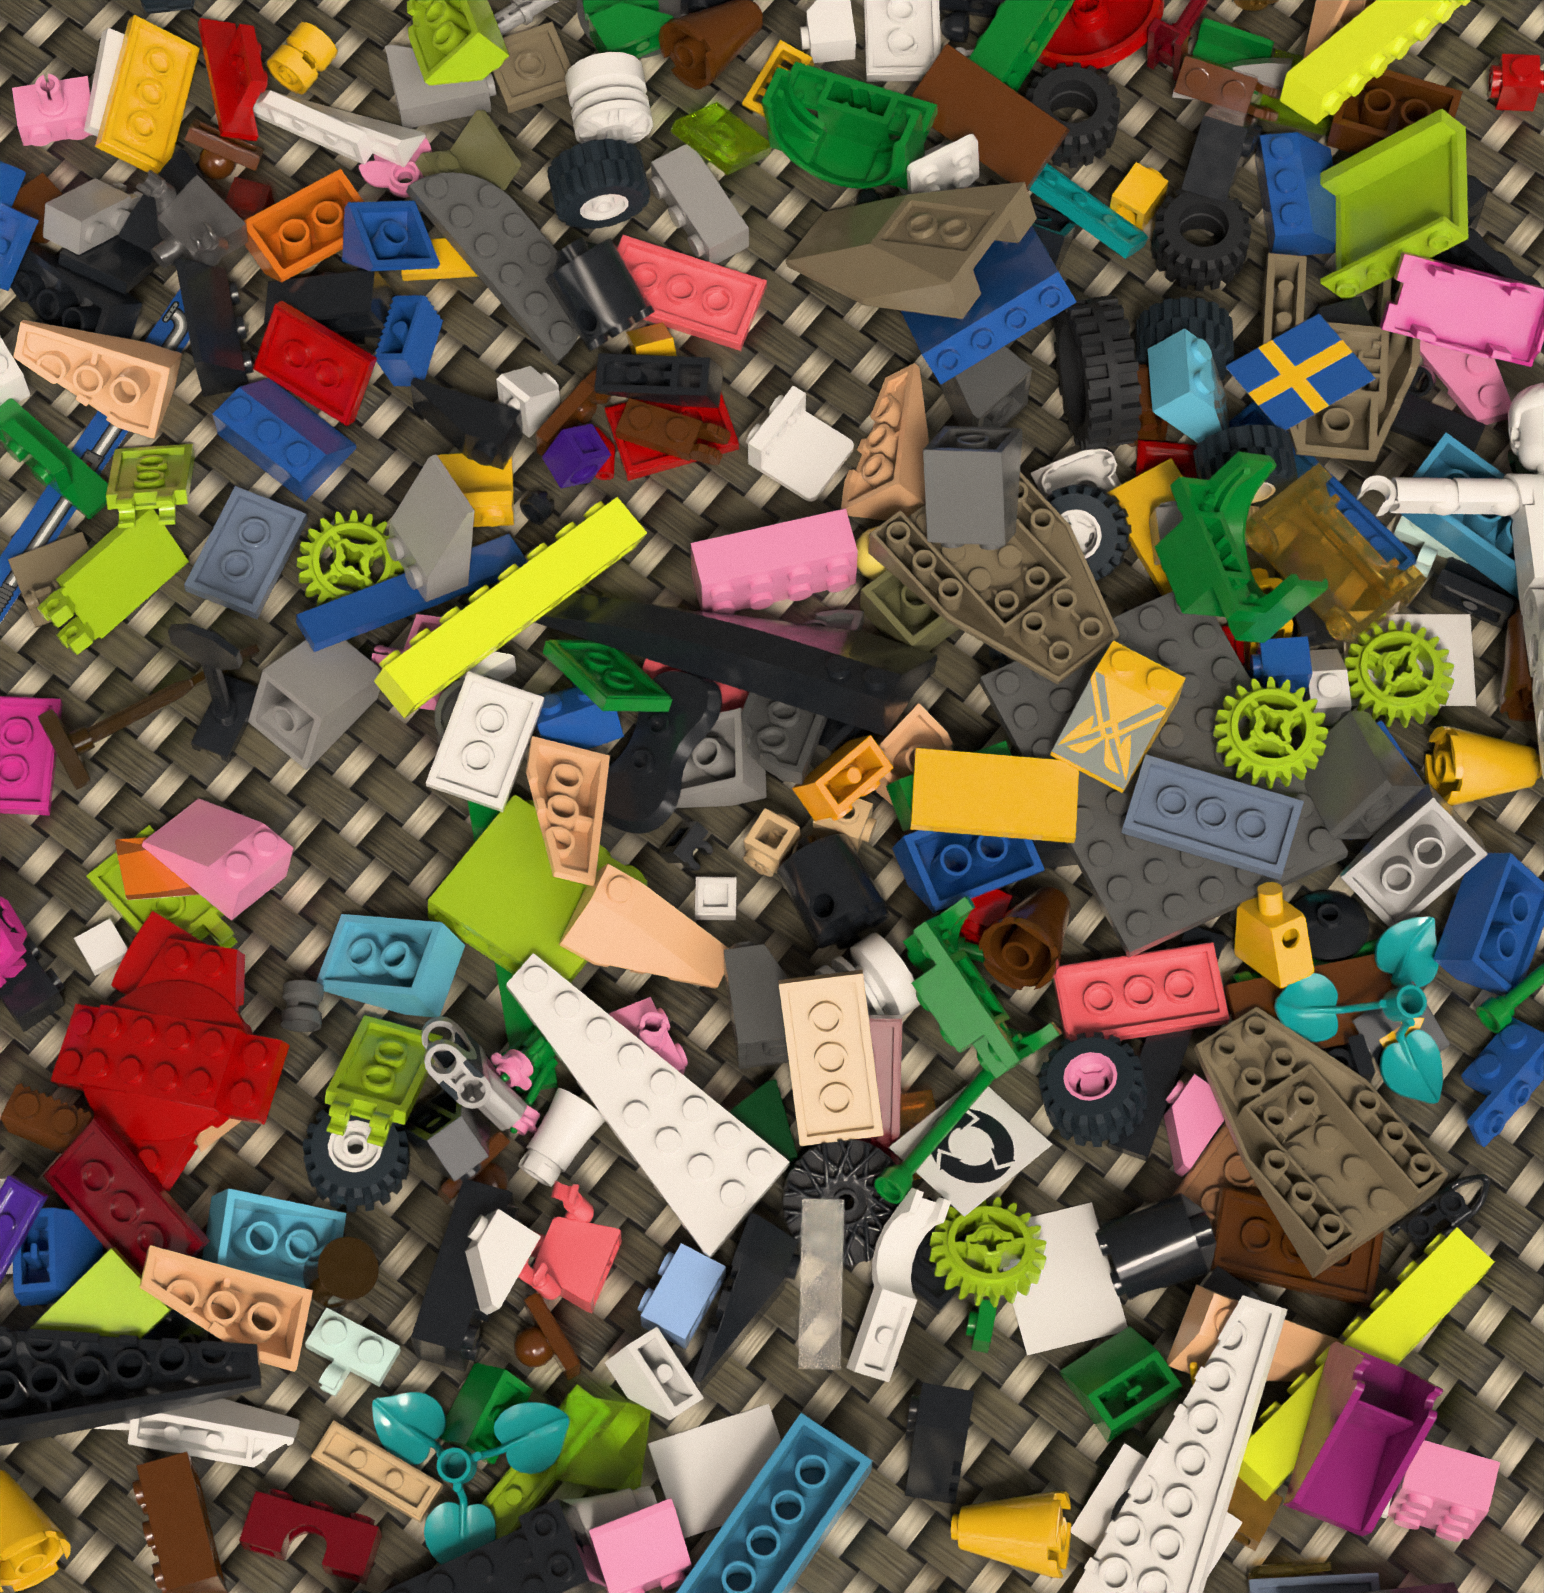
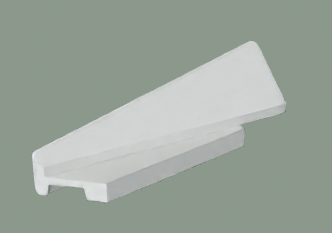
(339, 130)
(213, 1431)

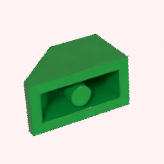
(627, 29)

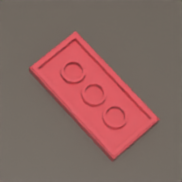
(694, 292)
(1142, 994)

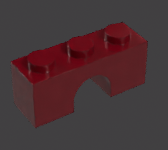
(277, 1522)

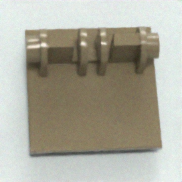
(39, 569)

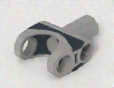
(467, 1075)

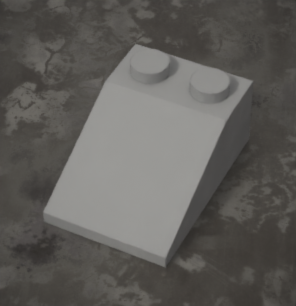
(433, 533)
(721, 768)
(1414, 858)

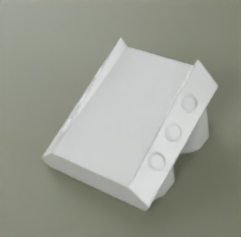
(1085, 467)

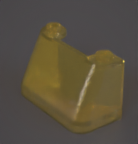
(1311, 538)

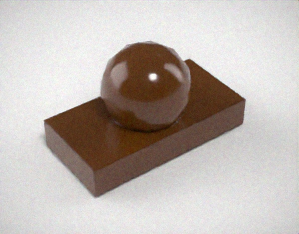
(221, 153)
(489, 1174)
(545, 1340)

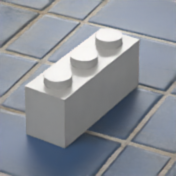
(698, 205)

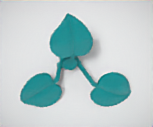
(1407, 952)
(412, 1424)

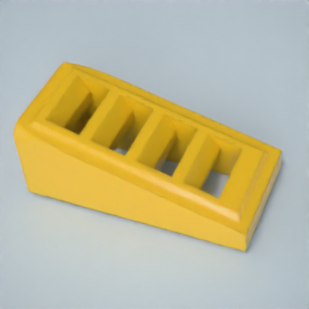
(781, 52)

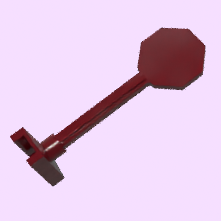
(1170, 42)

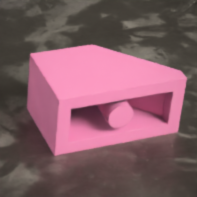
(1190, 1121)

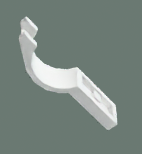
(892, 1296)

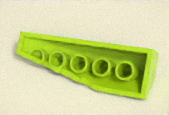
(455, 40)

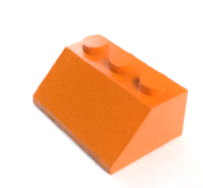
(301, 227)

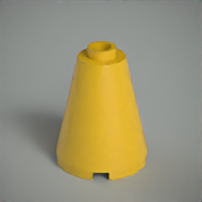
(1478, 766)
(1018, 1531)
(27, 1538)

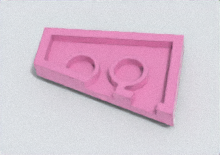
(1471, 382)

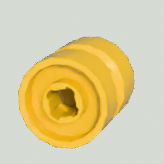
(305, 54)

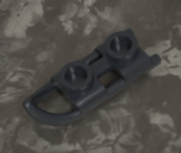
(1449, 1206)

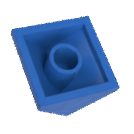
(386, 237)

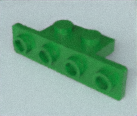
(51, 460)

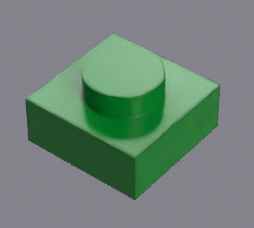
(981, 1326)

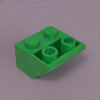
(1121, 1382)

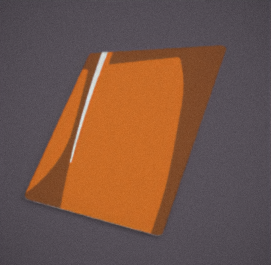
(145, 875)

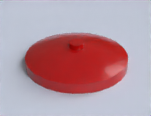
(1101, 32)

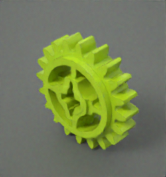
(336, 538)
(1389, 698)
(1256, 707)
(978, 1260)

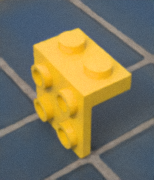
(485, 488)

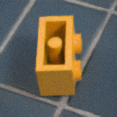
(843, 778)

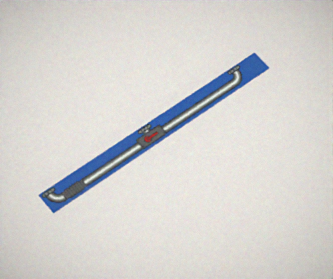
(94, 449)

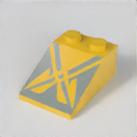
(1118, 716)

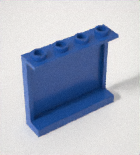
(1017, 294)

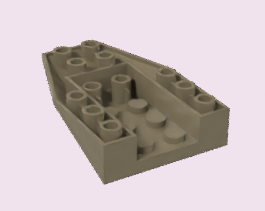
(914, 247)
(1022, 599)
(1315, 1138)

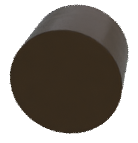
(341, 1272)

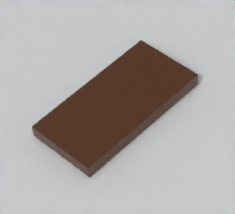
(1010, 130)
(1355, 980)
(1258, 1250)

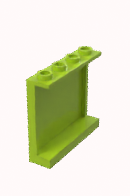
(1396, 199)
(507, 898)

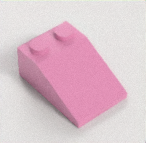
(221, 855)
(642, 1550)

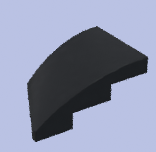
(142, 226)

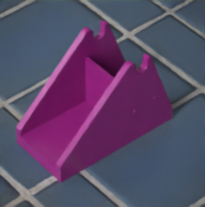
(1359, 1439)

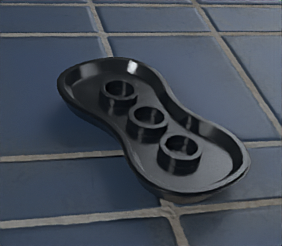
(649, 773)

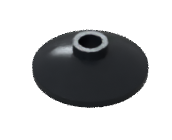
(1337, 938)

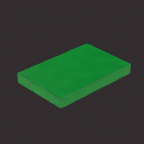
(607, 676)

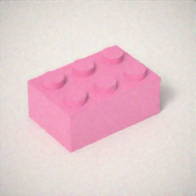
(1444, 1492)

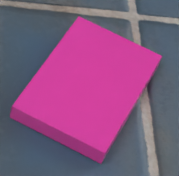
(26, 756)

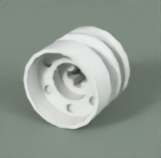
(609, 98)
(884, 975)

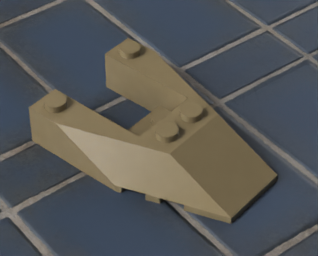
(1360, 421)

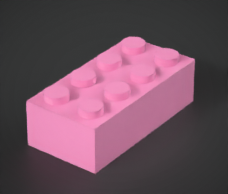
(775, 563)

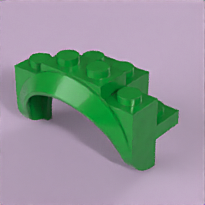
(962, 999)

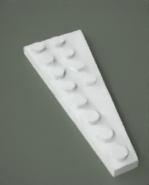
(681, 1138)

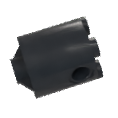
(597, 291)
(831, 890)
(1158, 1245)

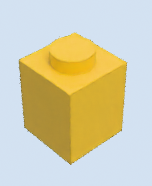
(1139, 195)

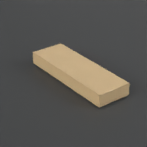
(377, 1471)

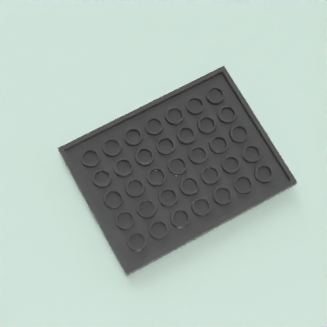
(1139, 884)

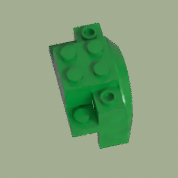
(861, 130)
(1209, 557)

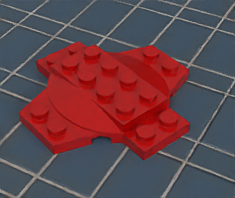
(173, 1056)

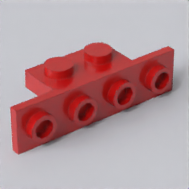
(233, 75)

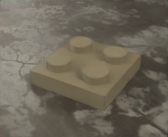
(533, 69)

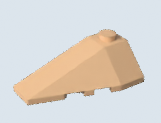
(569, 803)

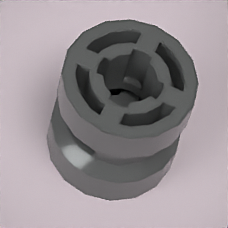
(302, 1006)

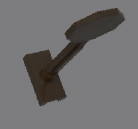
(71, 745)

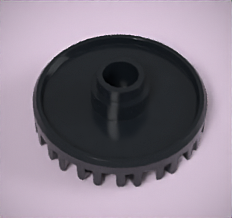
(836, 1170)

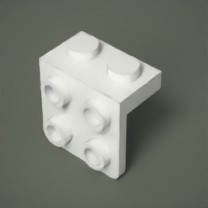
(945, 167)
(797, 447)

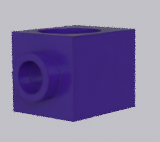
(576, 456)

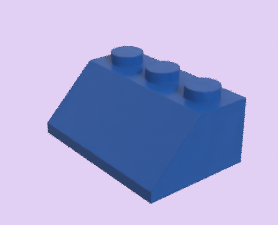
(1294, 204)
(282, 436)
(953, 865)
(1493, 925)

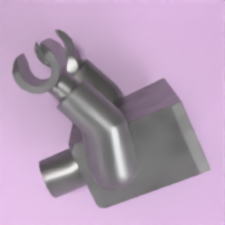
(193, 223)

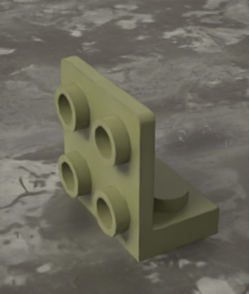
(476, 152)

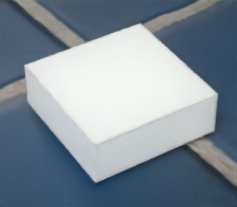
(715, 898)
(101, 946)

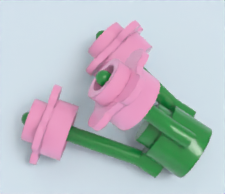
(517, 1066)

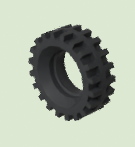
(1098, 373)

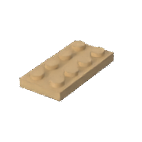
(831, 1057)

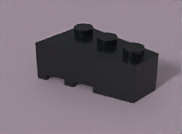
(1220, 151)
(344, 302)
(449, 1136)
(939, 1435)

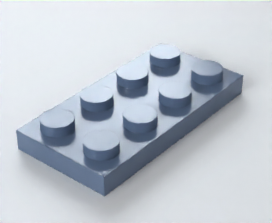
(1212, 817)

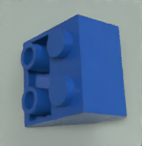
(53, 1257)

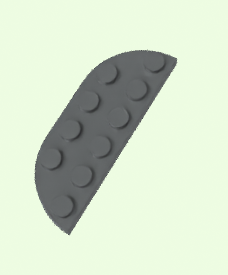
(501, 250)
(785, 736)

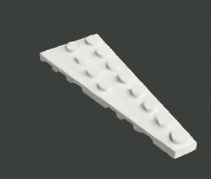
(1184, 1489)

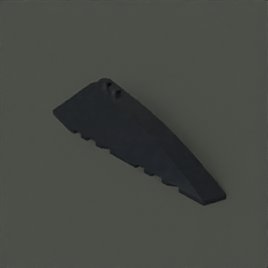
(806, 666)
(87, 1381)

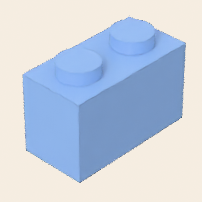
(682, 1294)

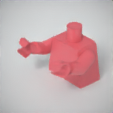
(573, 1254)

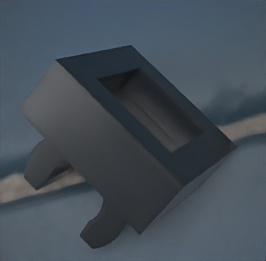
(683, 842)
(1356, 1056)

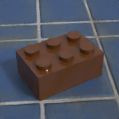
(1387, 107)
(178, 1526)

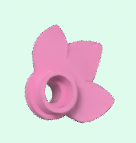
(387, 174)

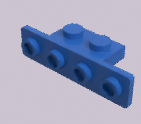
(15, 226)
(1507, 1075)

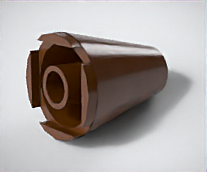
(709, 40)
(1516, 683)
(1027, 940)

